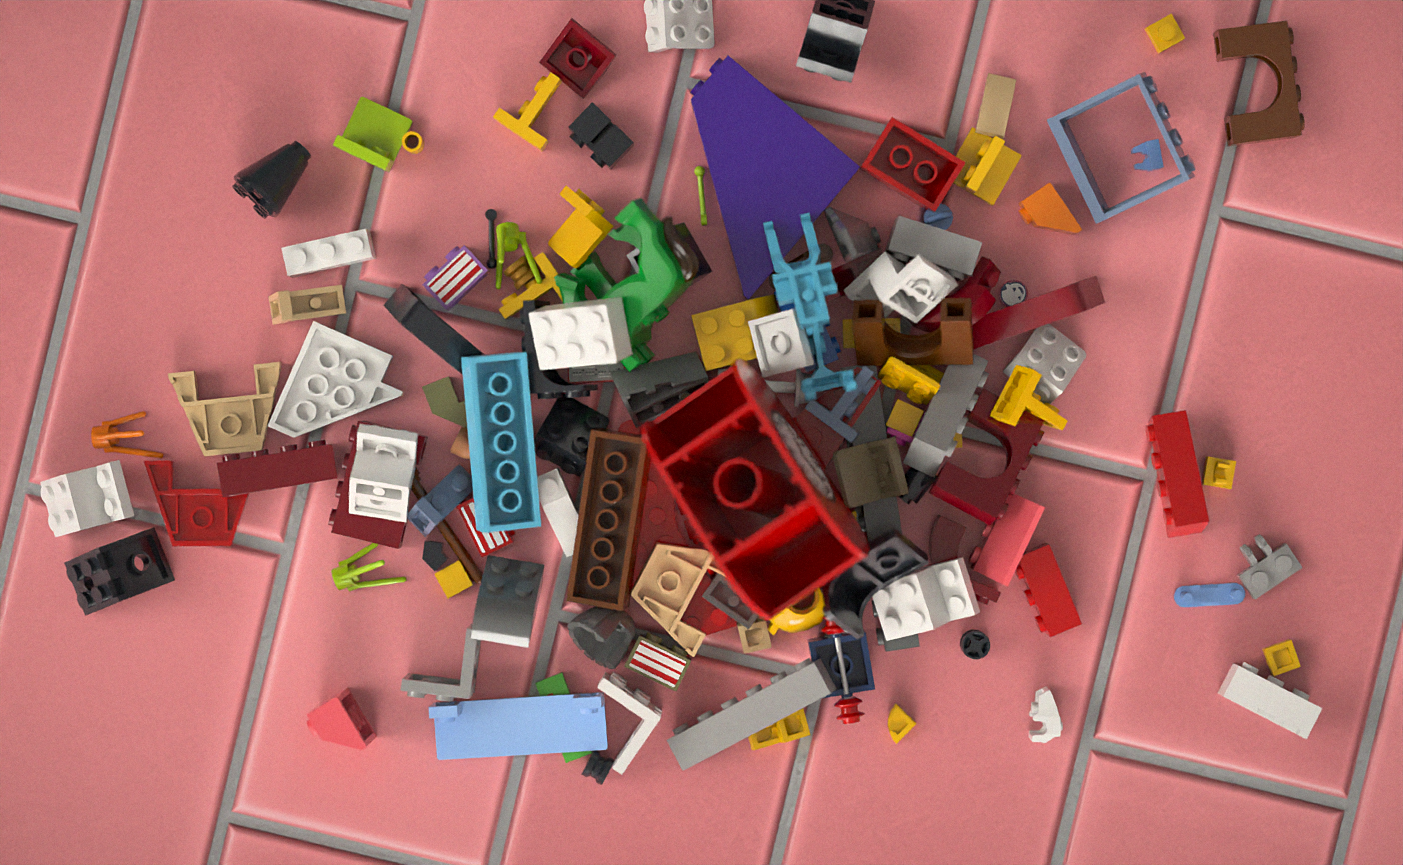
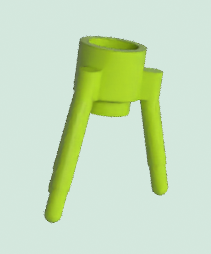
(507, 241)
(347, 575)

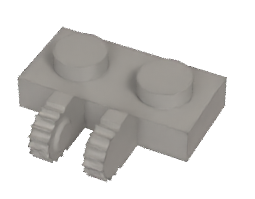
(1269, 570)

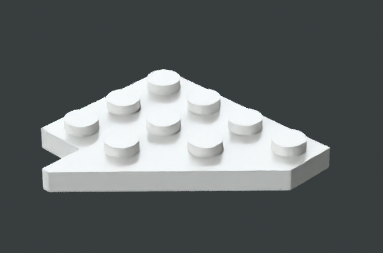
(331, 382)

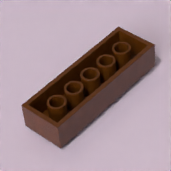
(609, 520)

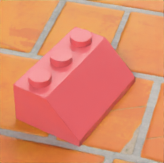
(1006, 540)
(341, 721)

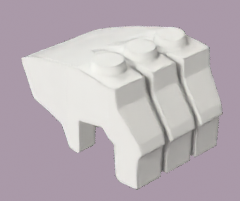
(1045, 710)

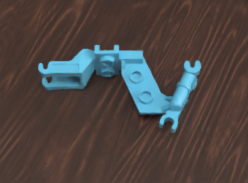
(805, 286)

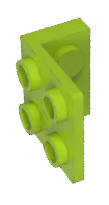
(374, 134)

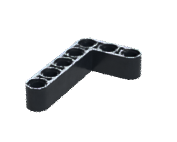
(429, 327)

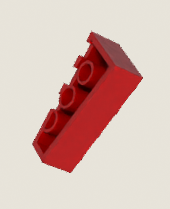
(1177, 474)

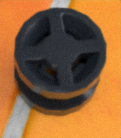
(978, 648)
(598, 767)

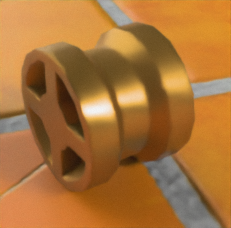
(519, 272)

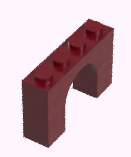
(986, 496)
(363, 527)

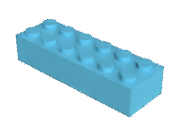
(501, 441)

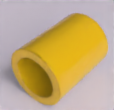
(407, 136)

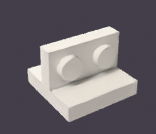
(780, 343)

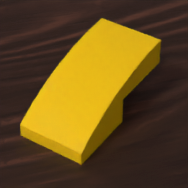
(784, 730)

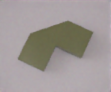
(444, 401)

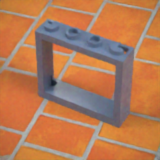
(1080, 168)

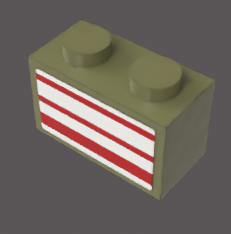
(658, 661)

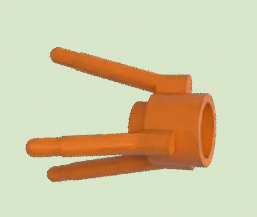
(108, 436)

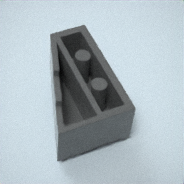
(659, 385)

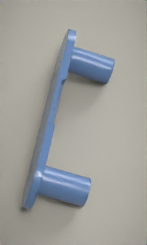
(1209, 595)

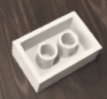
(580, 333)

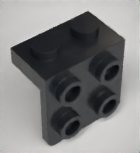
(567, 433)

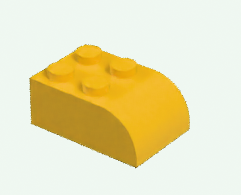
(725, 331)

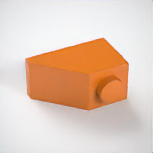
(1048, 211)

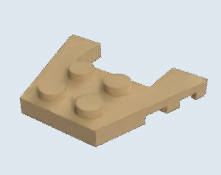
(231, 422)
(669, 584)

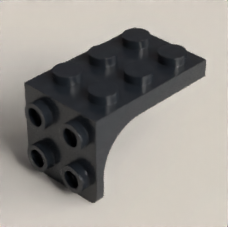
(545, 382)
(889, 560)

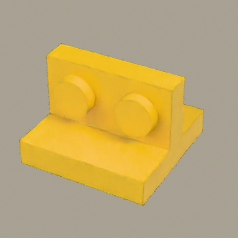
(986, 166)

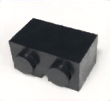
(600, 136)

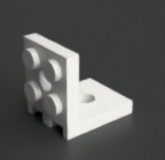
(640, 704)

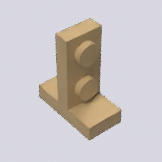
(306, 304)

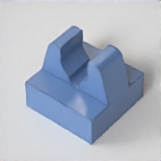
(1152, 154)

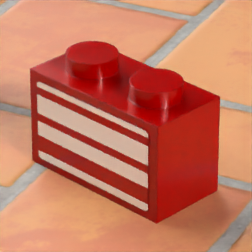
(485, 542)

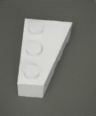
(1270, 699)

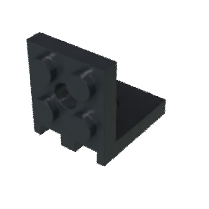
(110, 575)

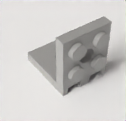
(448, 688)

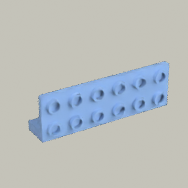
(520, 725)

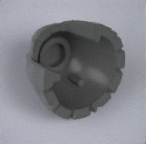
(603, 634)

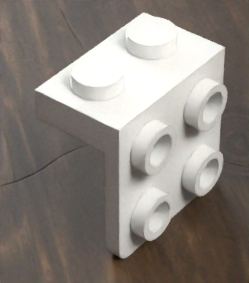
(679, 24)
(1052, 357)

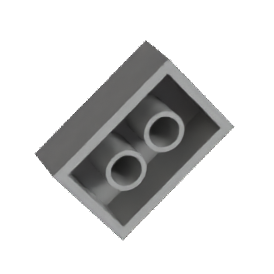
(942, 248)

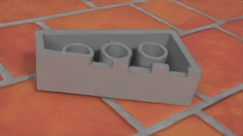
(946, 416)

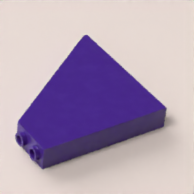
(762, 166)

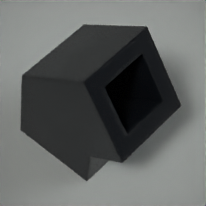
(434, 554)

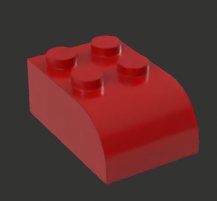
(912, 165)

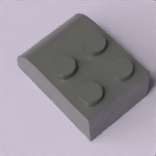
(507, 601)

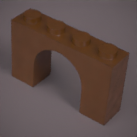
(1271, 45)
(947, 345)

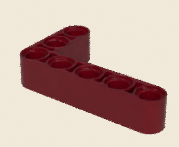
(1038, 311)

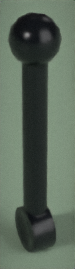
(491, 215)

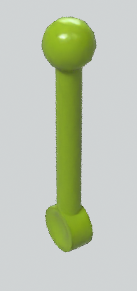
(699, 171)

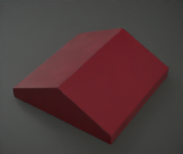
(578, 58)

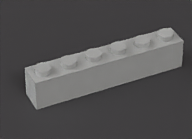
(751, 714)

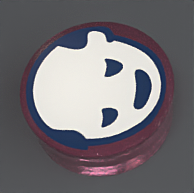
(1012, 292)

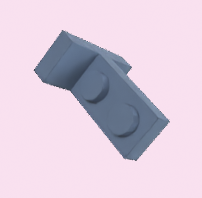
(845, 407)
(441, 500)

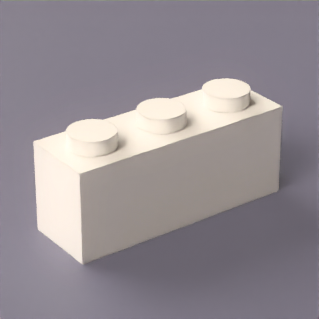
(328, 253)

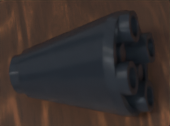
(272, 178)

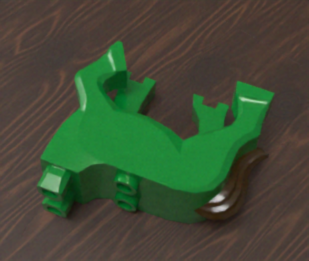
(664, 275)

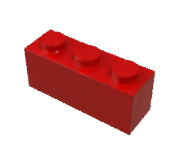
(1047, 591)

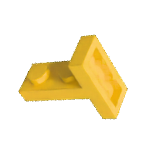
(530, 112)
(534, 291)
(1019, 396)

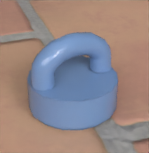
(941, 218)

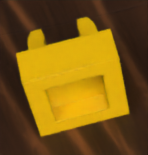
(1218, 472)

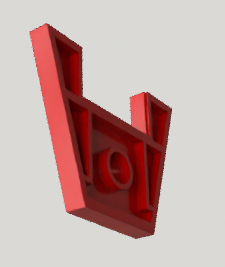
(194, 515)

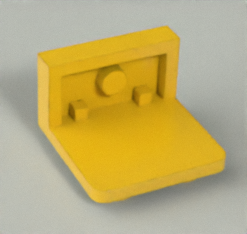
(581, 230)
(917, 381)

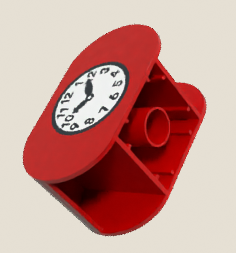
(754, 491)

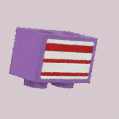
(455, 277)

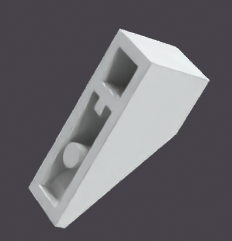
(559, 508)

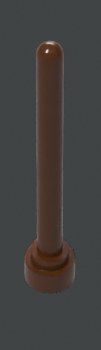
(449, 535)

